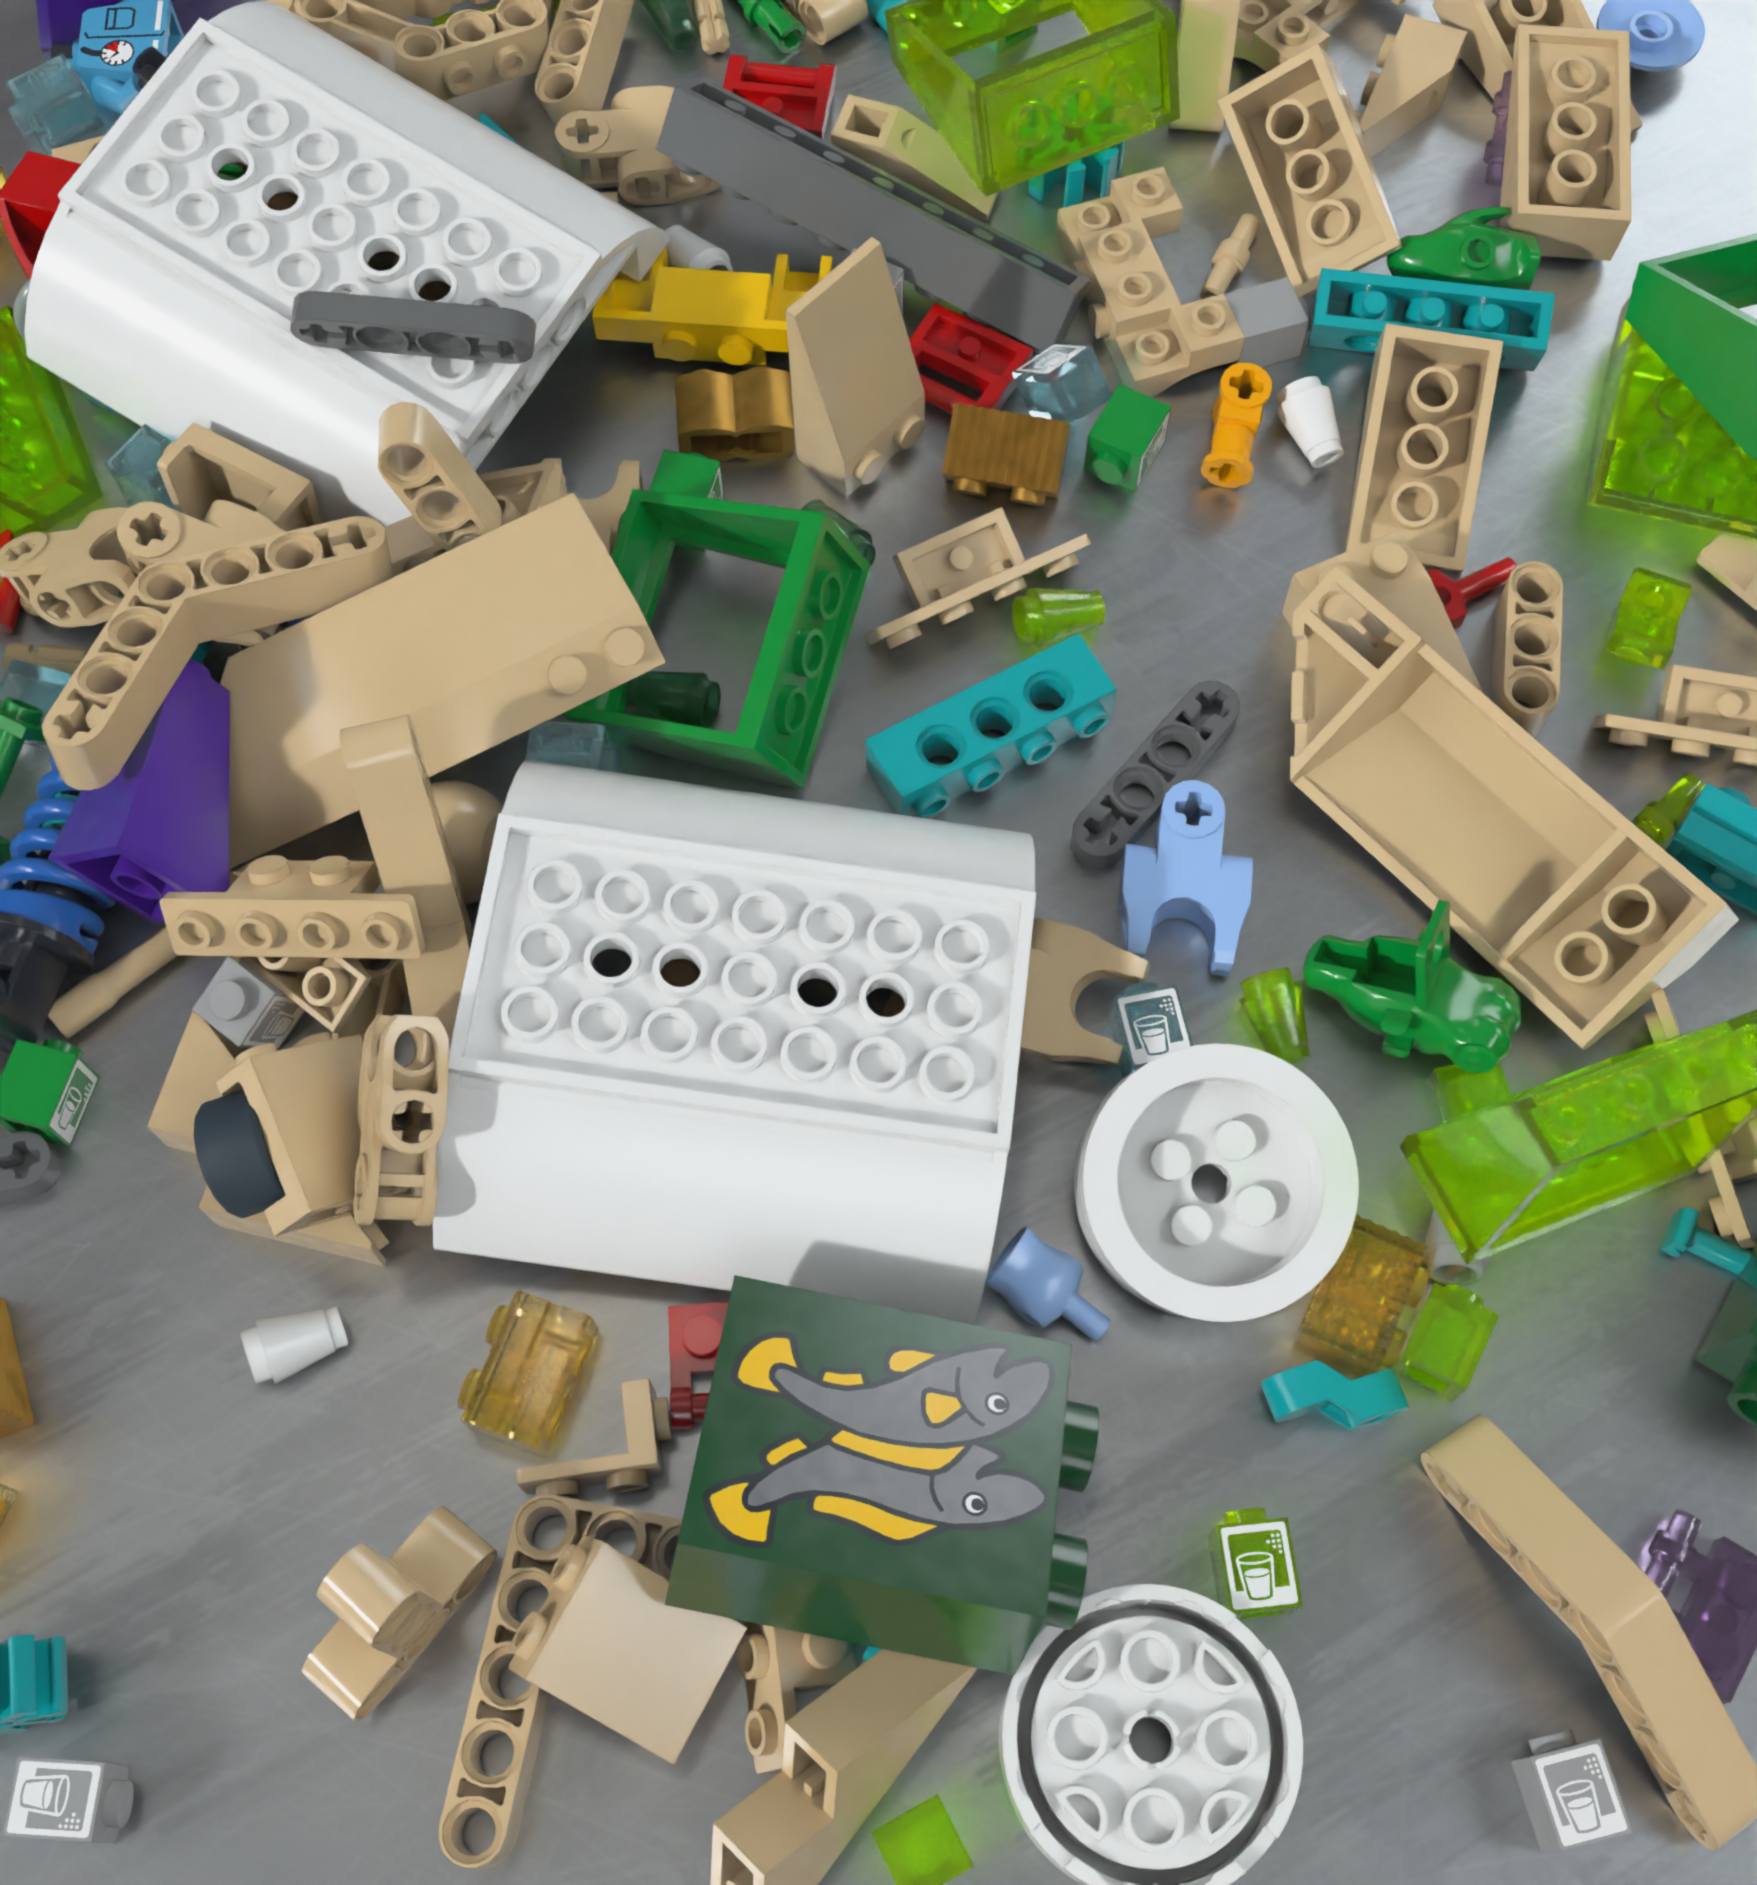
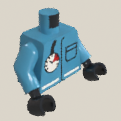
(122, 48)

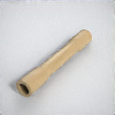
(102, 990)

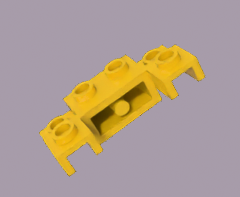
(704, 311)

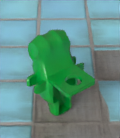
(1418, 994)

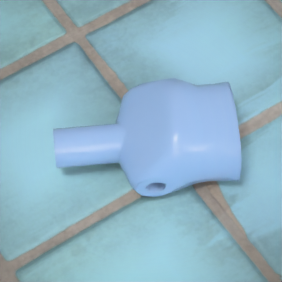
(1043, 1285)

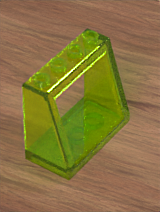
(1047, 106)
(1587, 1137)

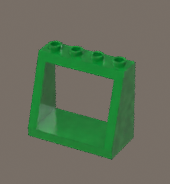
(1693, 322)
(800, 644)

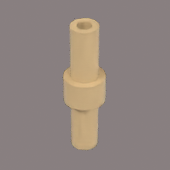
(1231, 256)

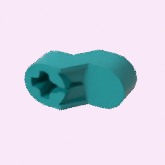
(1346, 1401)

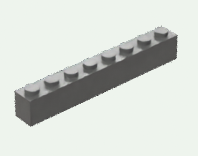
(850, 201)

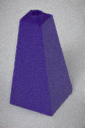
(165, 811)

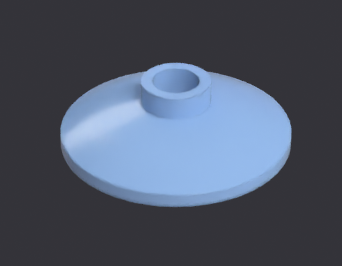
(1660, 31)

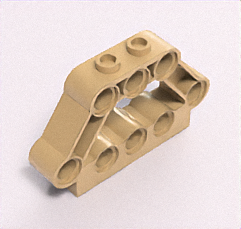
(447, 59)

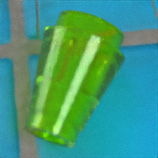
(1055, 614)
(1277, 1013)

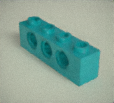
(1356, 306)
(1060, 675)

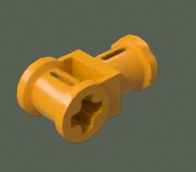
(1236, 420)

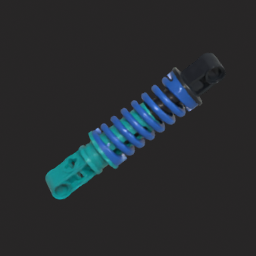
(44, 922)

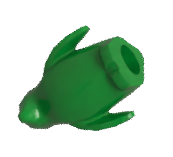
(1470, 252)

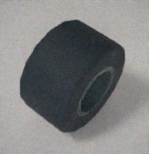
(235, 1156)

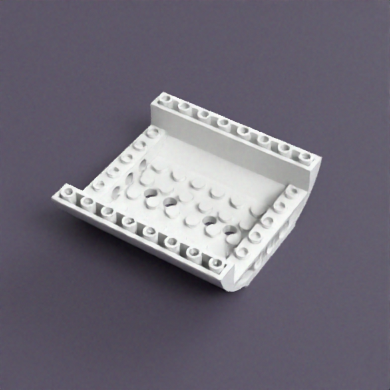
(183, 285)
(727, 1113)

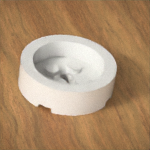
(1284, 1198)
(1230, 1723)

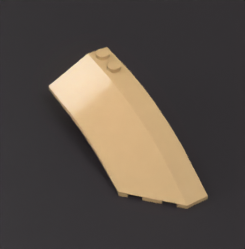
(459, 643)
(1487, 818)

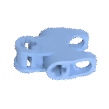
(1186, 877)

